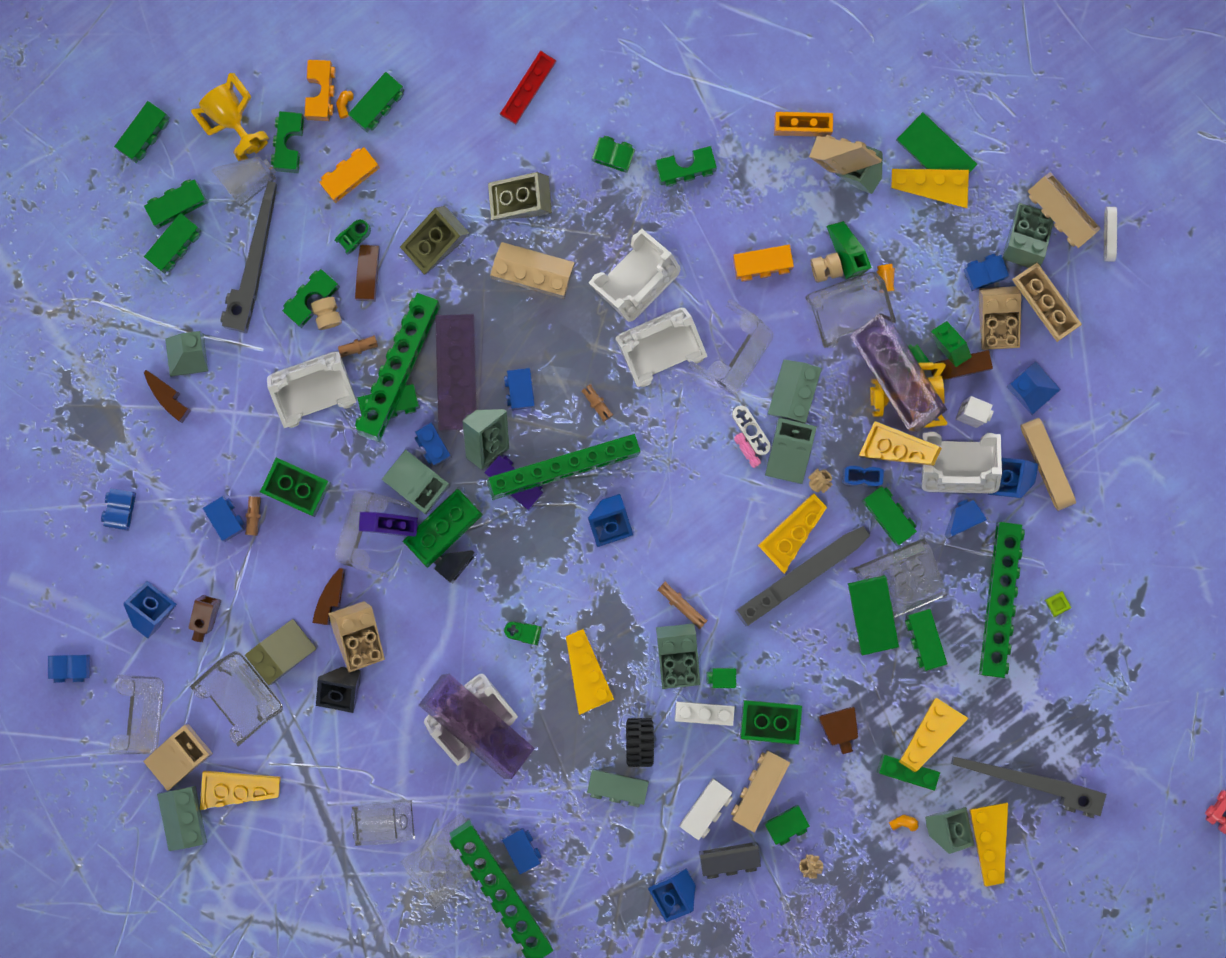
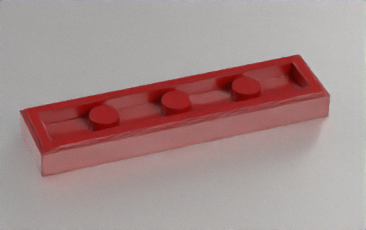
(528, 87)

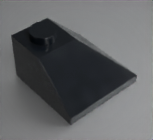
(453, 564)
(338, 689)

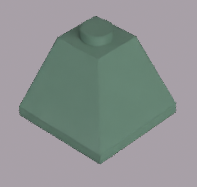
(866, 178)
(186, 353)
(950, 829)

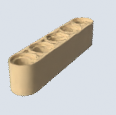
(1049, 465)

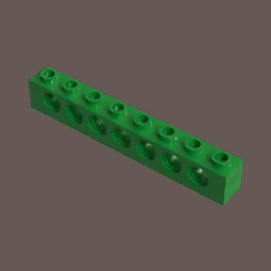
(375, 429)
(563, 467)
(993, 608)
(467, 833)

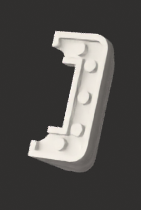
(637, 277)
(660, 345)
(310, 388)
(964, 465)
(488, 695)

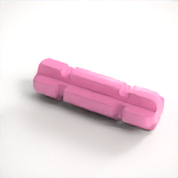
(747, 450)

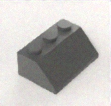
(730, 860)

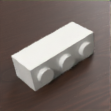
(974, 412)
(704, 713)
(706, 809)

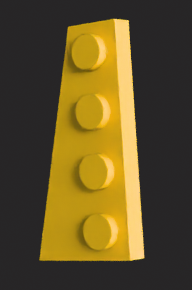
(935, 184)
(897, 446)
(787, 538)
(588, 678)
(934, 730)
(236, 788)
(990, 836)

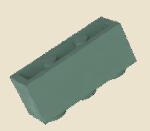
(617, 787)

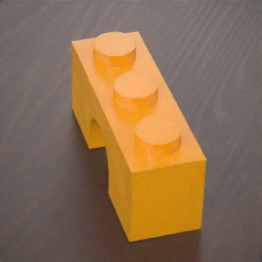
(320, 107)

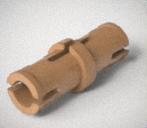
(358, 346)
(597, 403)
(253, 515)

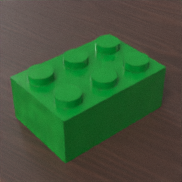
(295, 487)
(770, 722)

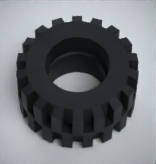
(639, 742)

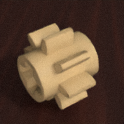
(820, 480)
(811, 866)

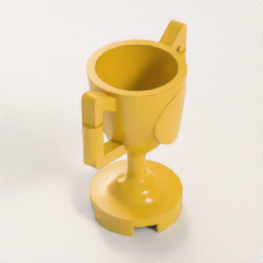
(224, 108)
(880, 400)

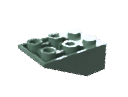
(1028, 236)
(790, 450)
(416, 482)
(678, 656)

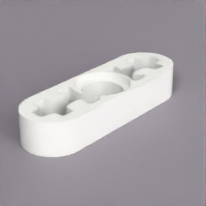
(1110, 234)
(739, 421)

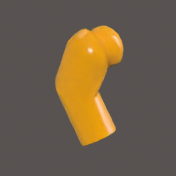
(342, 101)
(906, 821)

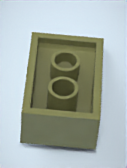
(520, 197)
(434, 239)
(280, 652)

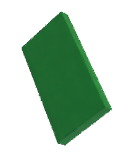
(933, 147)
(443, 528)
(873, 615)

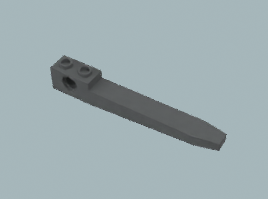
(250, 280)
(801, 576)
(1069, 792)

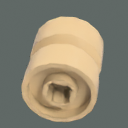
(826, 267)
(326, 313)

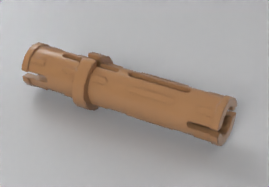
(682, 605)

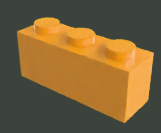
(803, 124)
(349, 174)
(763, 262)

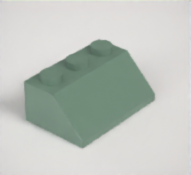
(794, 391)
(485, 436)
(182, 818)

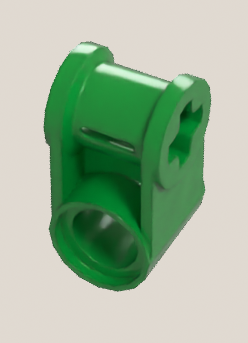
(352, 236)
(526, 632)

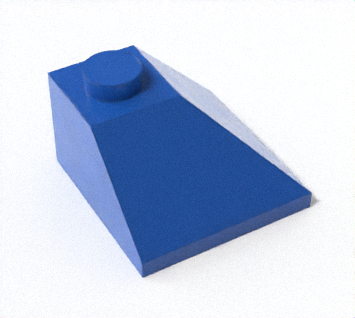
(1033, 388)
(1016, 477)
(964, 517)
(610, 521)
(148, 609)
(674, 895)

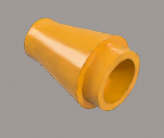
(887, 273)

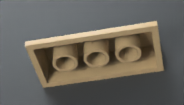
(1063, 210)
(532, 270)
(1047, 302)
(760, 790)

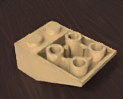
(842, 155)
(1000, 317)
(357, 635)
(177, 757)

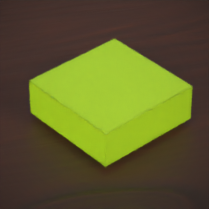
(1057, 604)

